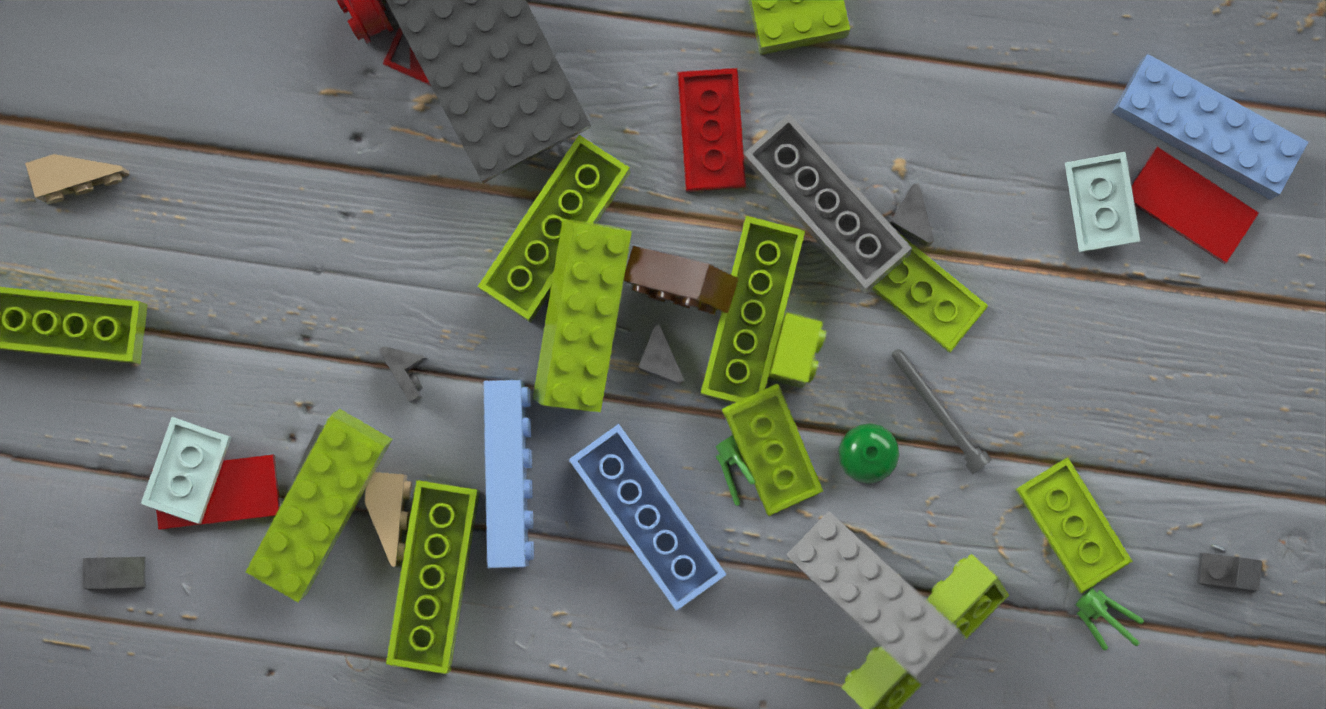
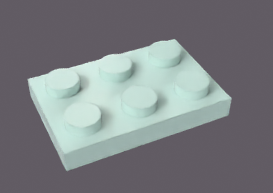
(1102, 202)
(186, 470)

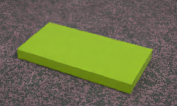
(931, 298)
(772, 449)
(1073, 525)

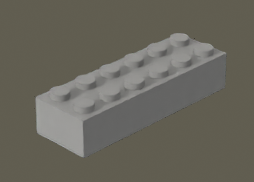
(827, 203)
(876, 598)

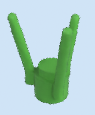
(730, 453)
(1093, 606)

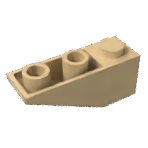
(62, 175)
(386, 505)

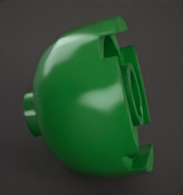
(868, 453)

